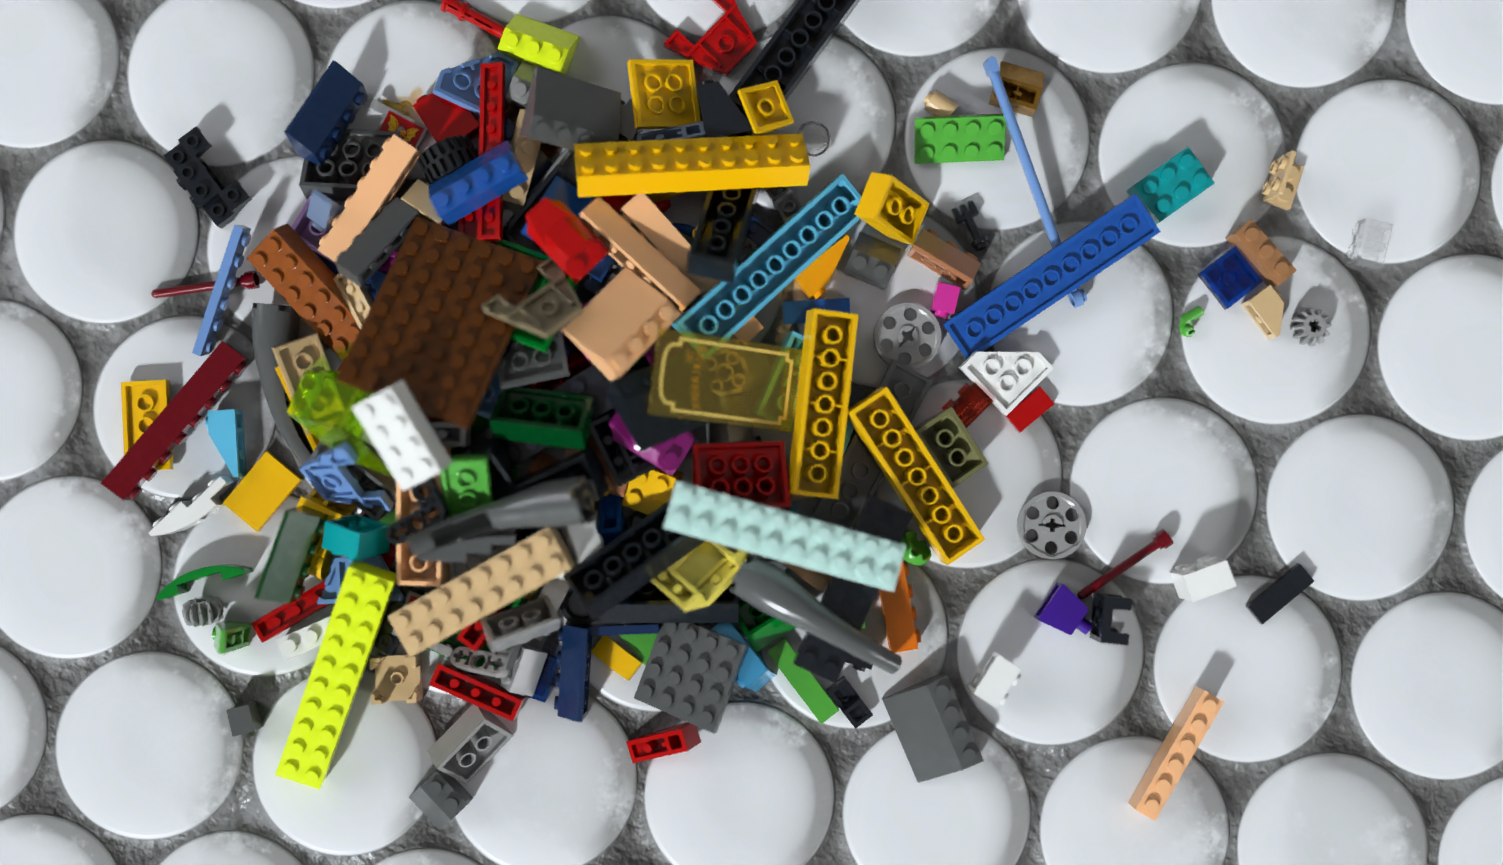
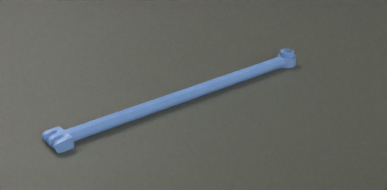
(992, 70)

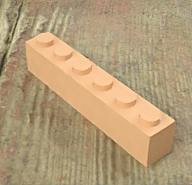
(373, 193)
(638, 255)
(1175, 753)

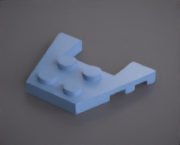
(336, 484)

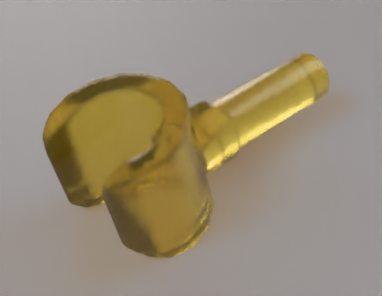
(399, 106)

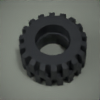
(446, 157)

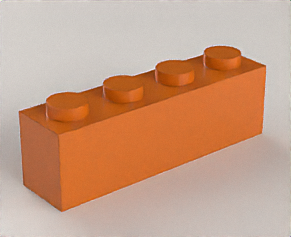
(900, 615)

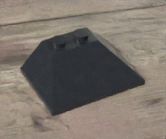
(621, 462)

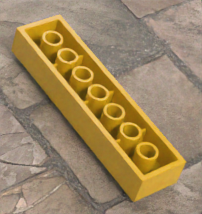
(822, 403)
(914, 475)

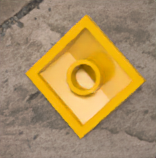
(765, 107)

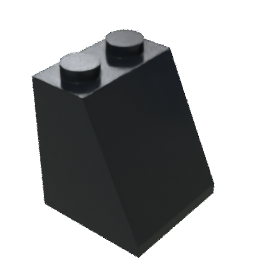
(720, 113)

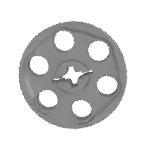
(903, 325)
(1044, 516)

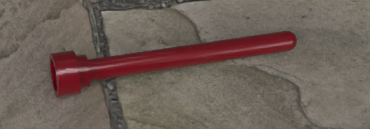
(247, 280)
(1161, 541)

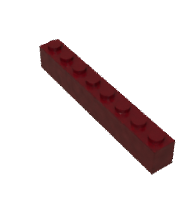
(175, 421)

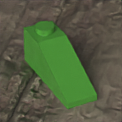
(231, 636)

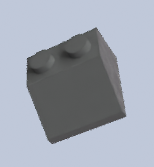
(872, 261)
(441, 798)

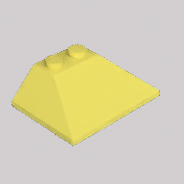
(700, 575)

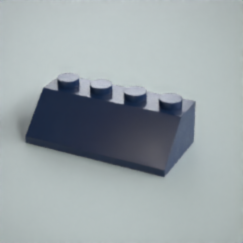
(326, 114)
(574, 672)

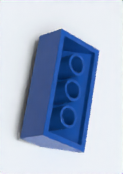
(477, 183)

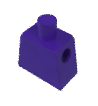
(1064, 611)

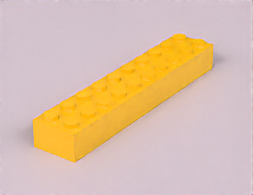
(691, 164)

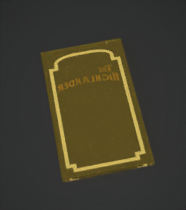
(724, 380)

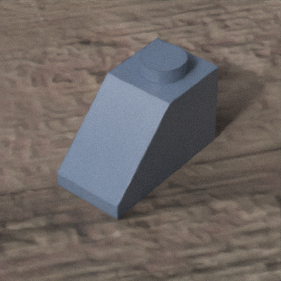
(322, 211)

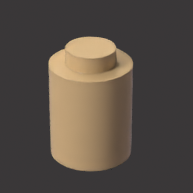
(939, 104)

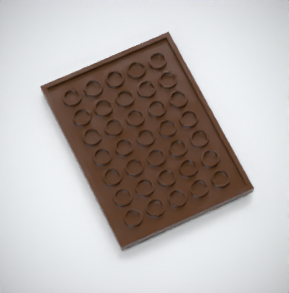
(432, 321)

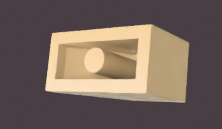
(1266, 310)

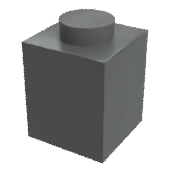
(244, 719)

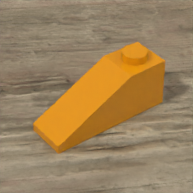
(819, 272)

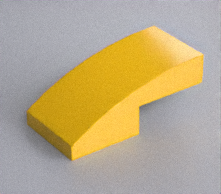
(616, 657)

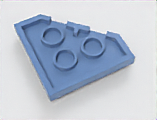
(462, 82)

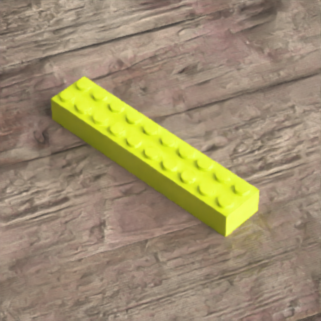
(336, 674)

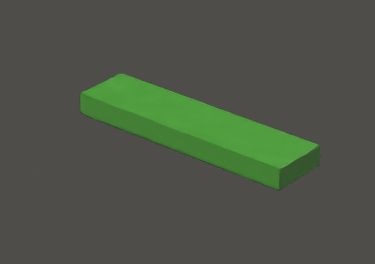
(803, 681)

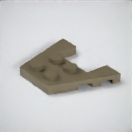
(545, 309)

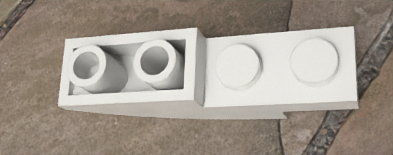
(188, 514)

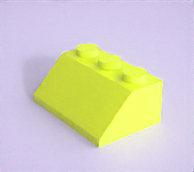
(538, 44)

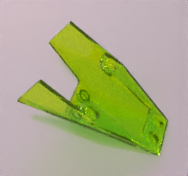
(327, 413)

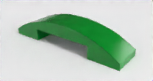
(179, 585)

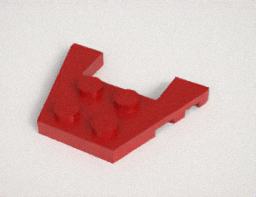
(722, 45)

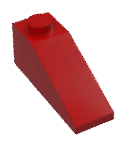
(664, 742)

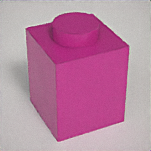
(944, 300)

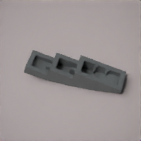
(459, 550)

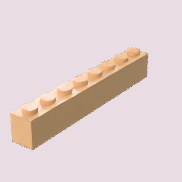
(662, 235)

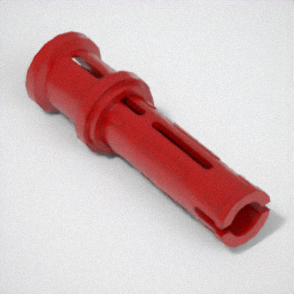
(465, 13)

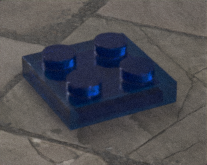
(1230, 278)

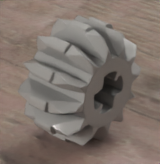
(1318, 324)
(202, 611)

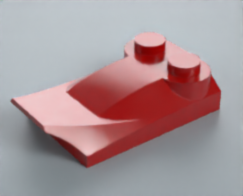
(564, 238)

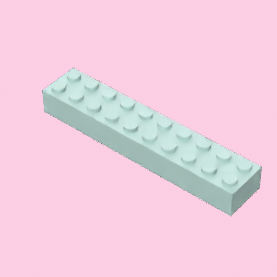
(784, 536)

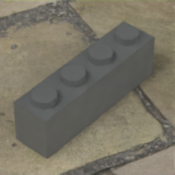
(376, 242)

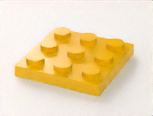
(663, 93)

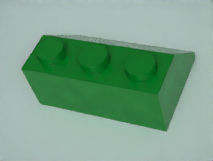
(760, 627)

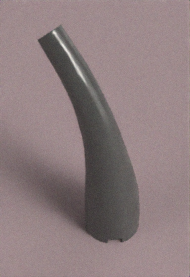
(270, 328)
(544, 505)
(785, 599)

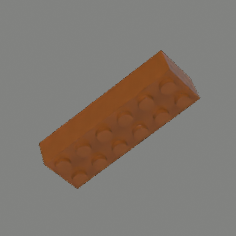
(306, 286)

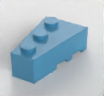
(753, 671)

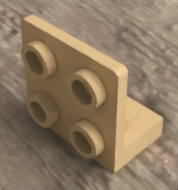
(1283, 181)

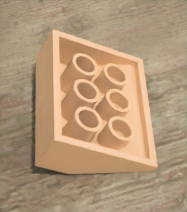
(621, 323)

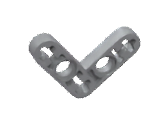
(504, 657)

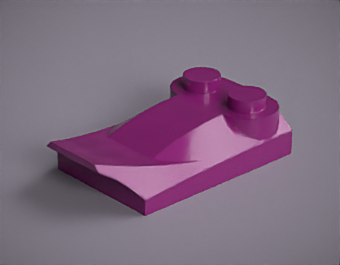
(664, 456)

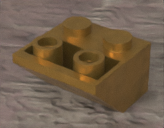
(1021, 86)

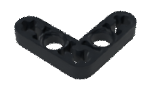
(427, 505)

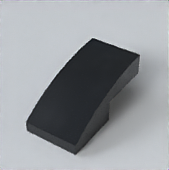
(849, 702)

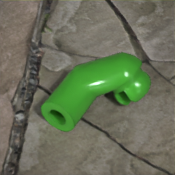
(1187, 319)

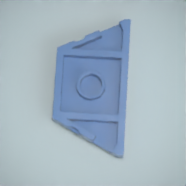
(338, 571)

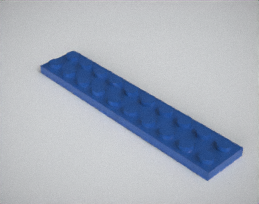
(1052, 276)

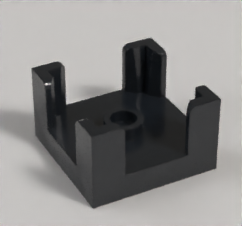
(1102, 618)

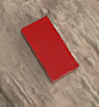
(1029, 409)

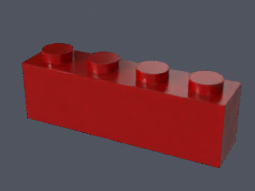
(477, 690)

